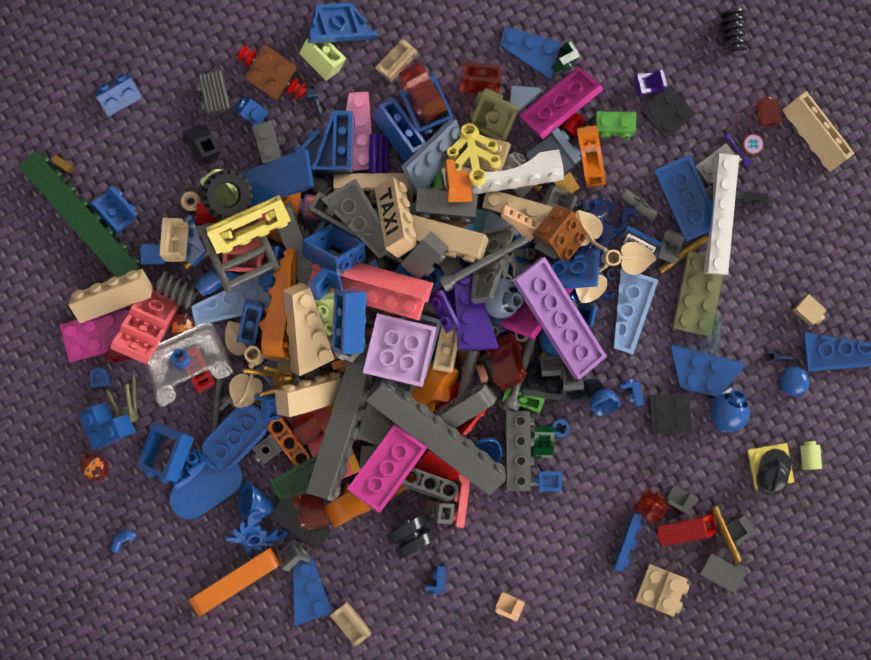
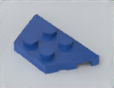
(338, 23)
(704, 371)

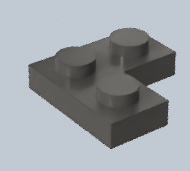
(554, 365)

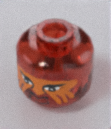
(181, 324)
(94, 467)

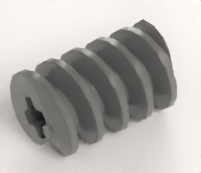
(176, 290)

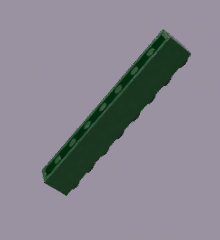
(78, 215)

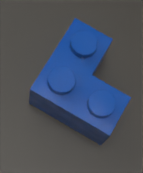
(102, 428)

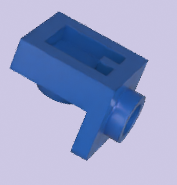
(635, 394)
(268, 408)
(439, 577)

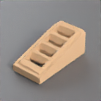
(522, 223)

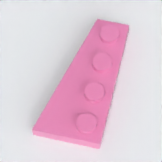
(360, 105)

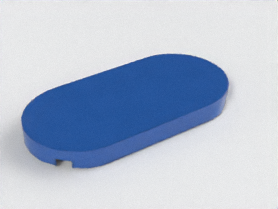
(234, 437)
(205, 491)

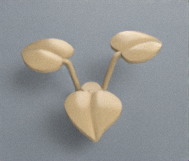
(633, 261)
(243, 386)

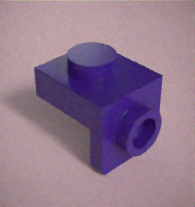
(650, 82)

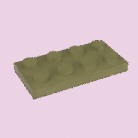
(697, 297)

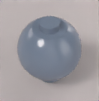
(505, 301)

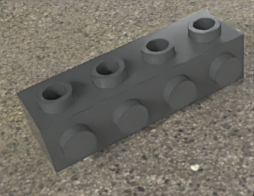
(519, 451)

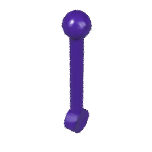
(747, 162)

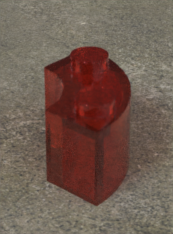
(422, 91)
(507, 362)
(305, 427)
(311, 511)

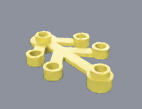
(469, 135)

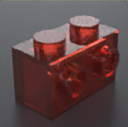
(478, 76)

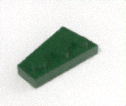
(294, 481)

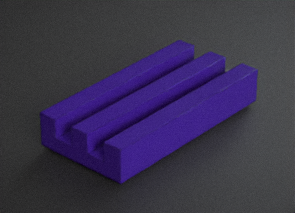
(381, 154)

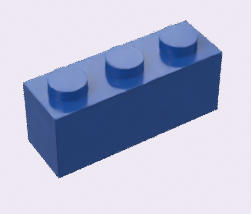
(398, 129)
(349, 321)

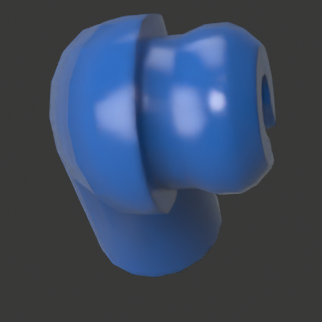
(121, 537)

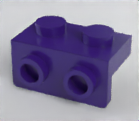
(444, 307)

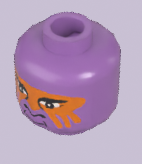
(304, 206)

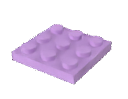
(399, 350)

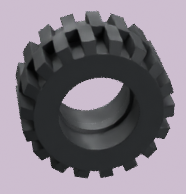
(218, 178)

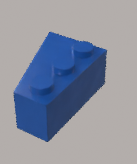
(337, 146)

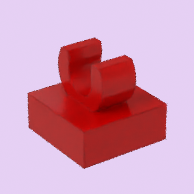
(575, 121)

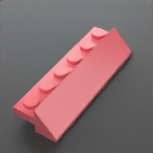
(385, 289)

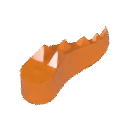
(275, 337)
(435, 387)
(351, 506)

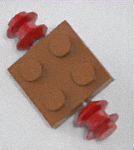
(271, 72)

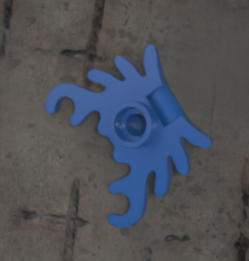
(254, 536)

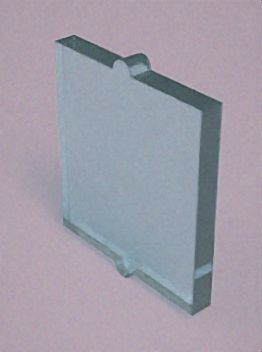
(714, 340)

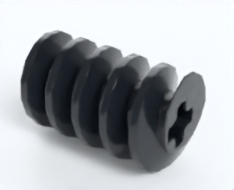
(732, 30)

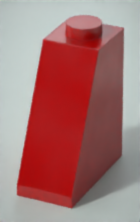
(687, 530)

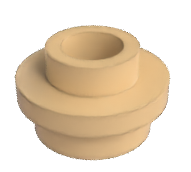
(184, 200)

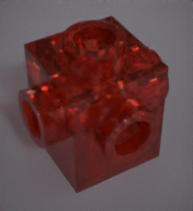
(652, 506)

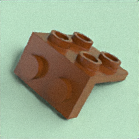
(561, 231)

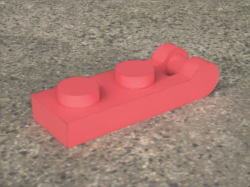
(461, 501)

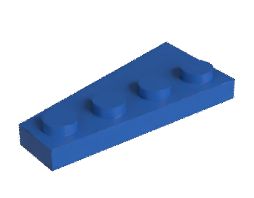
(835, 353)

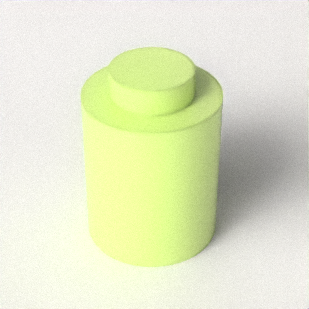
(810, 456)

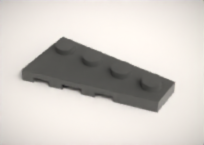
(487, 278)

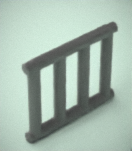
(221, 268)

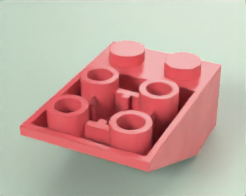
(241, 249)

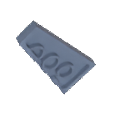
(430, 158)

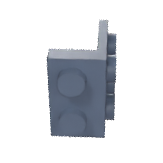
(558, 140)

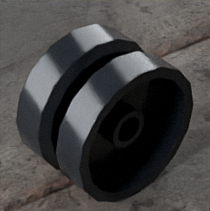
(411, 536)

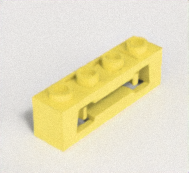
(222, 236)

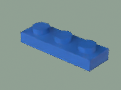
(628, 542)

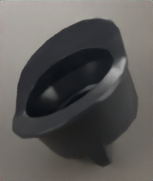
(591, 385)
(773, 472)

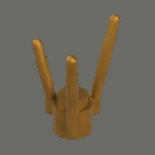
(279, 379)

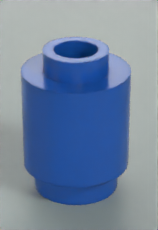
(208, 283)

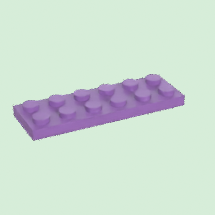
(559, 318)

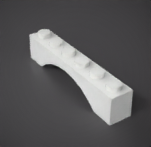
(541, 169)
(724, 192)

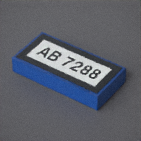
(633, 235)

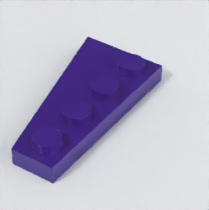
(475, 326)

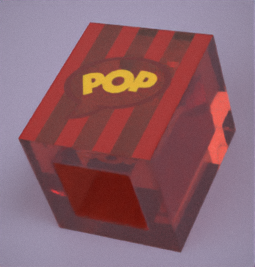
(768, 112)

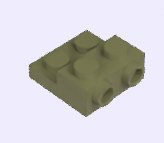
(493, 115)

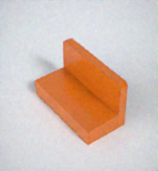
(457, 183)

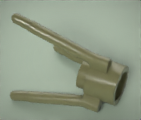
(129, 409)

